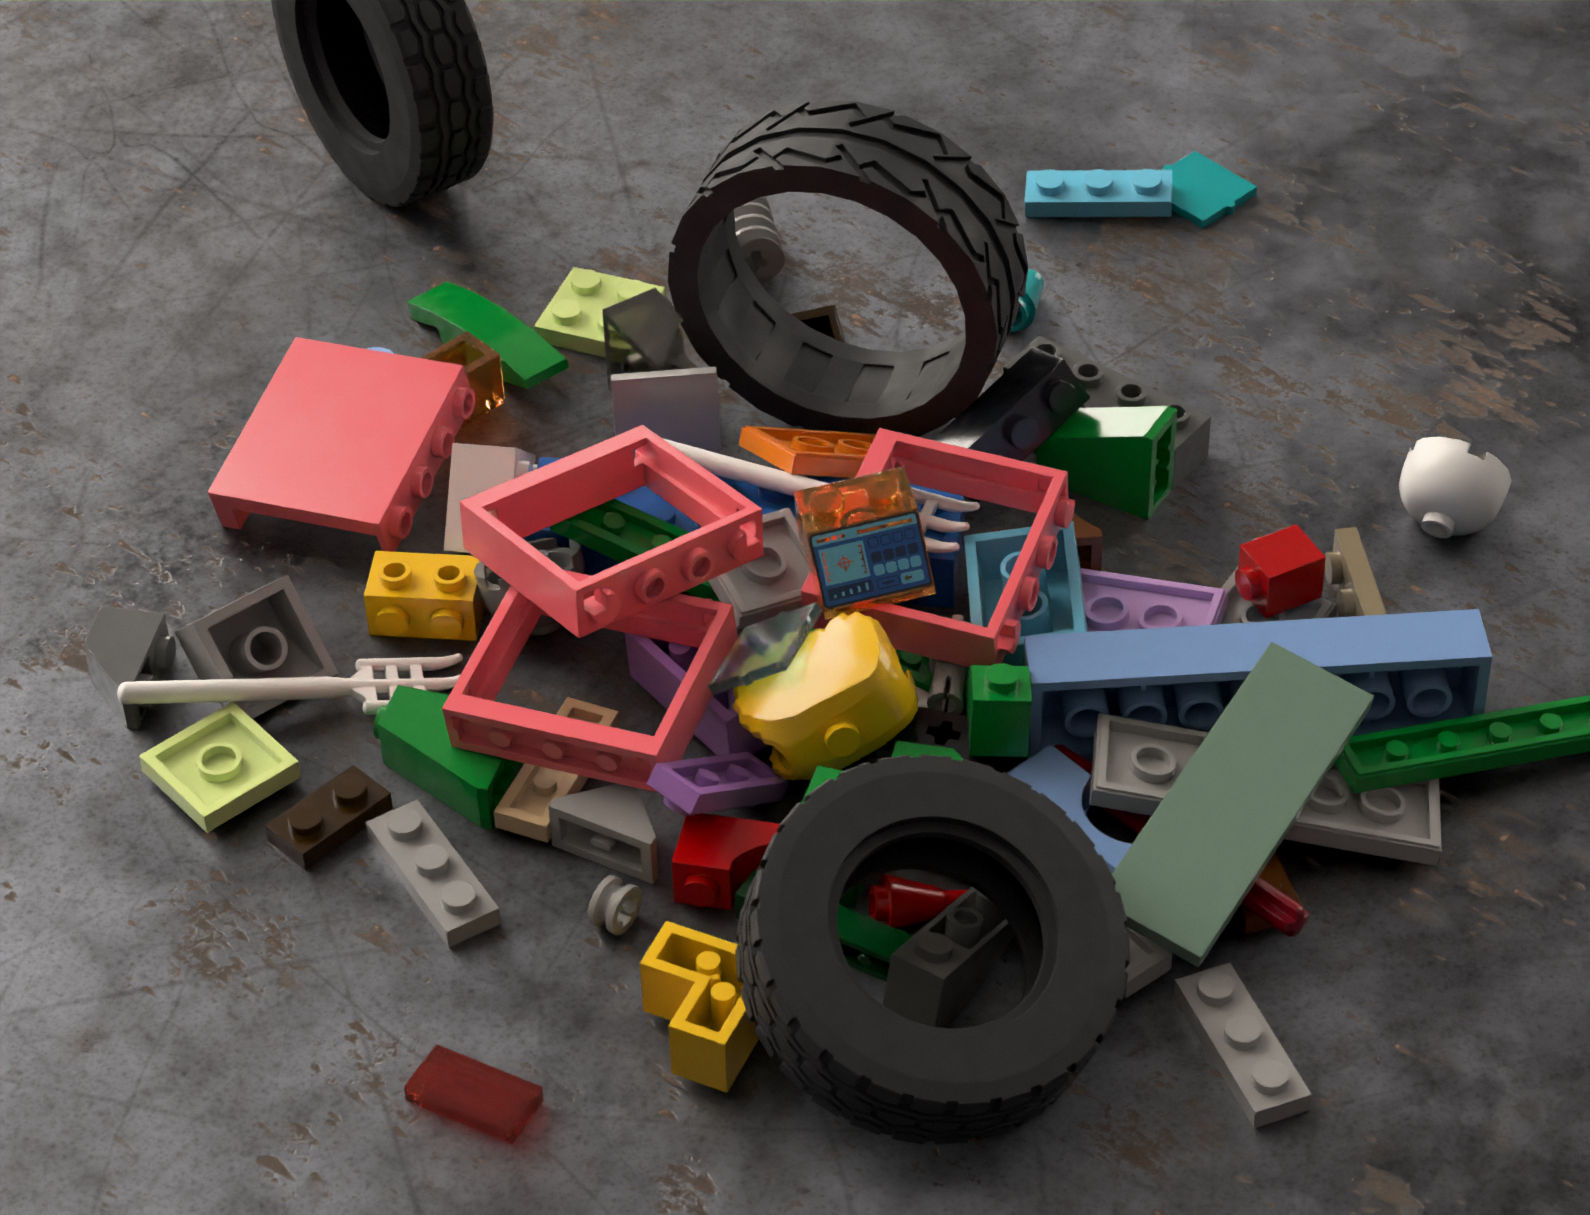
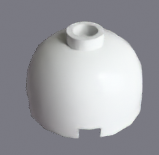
(1451, 488)

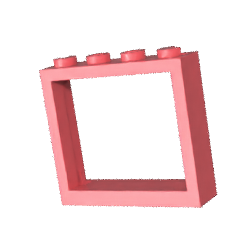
(981, 478)
(727, 537)
(577, 745)

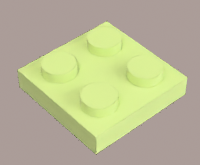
(575, 312)
(220, 766)

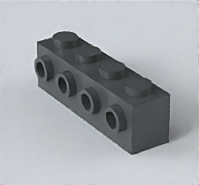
(1113, 389)

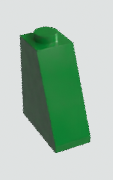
(1116, 455)
(419, 749)

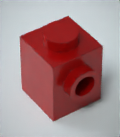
(1280, 571)

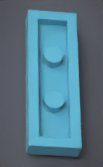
(1099, 193)

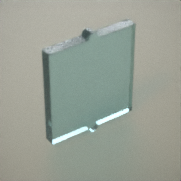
(765, 648)

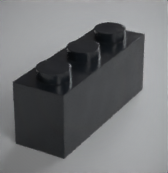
(1019, 408)

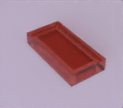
(474, 1093)

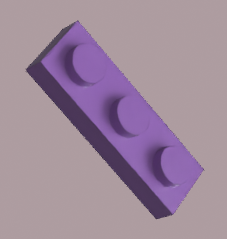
(716, 783)

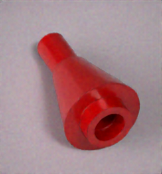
(907, 902)

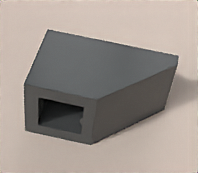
(127, 648)

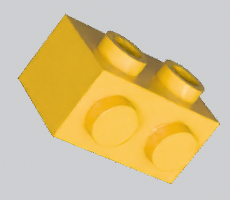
(423, 596)

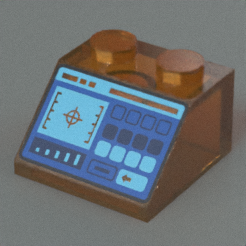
(864, 542)

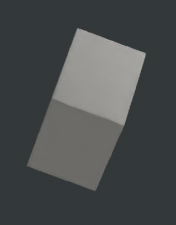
(607, 828)

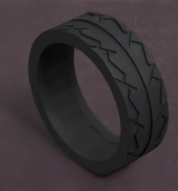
(892, 169)

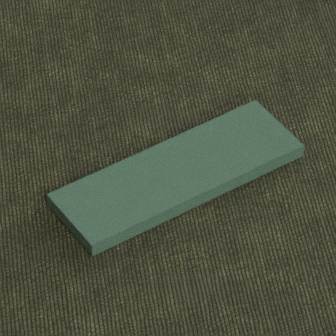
(1236, 801)

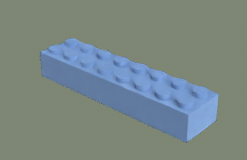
(1185, 676)

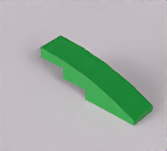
(523, 352)

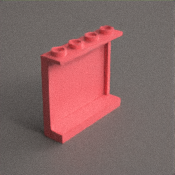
(345, 440)

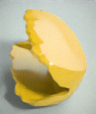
(832, 701)

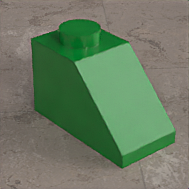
(998, 710)

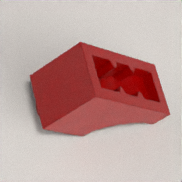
(717, 857)

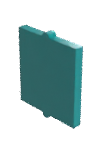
(1206, 190)

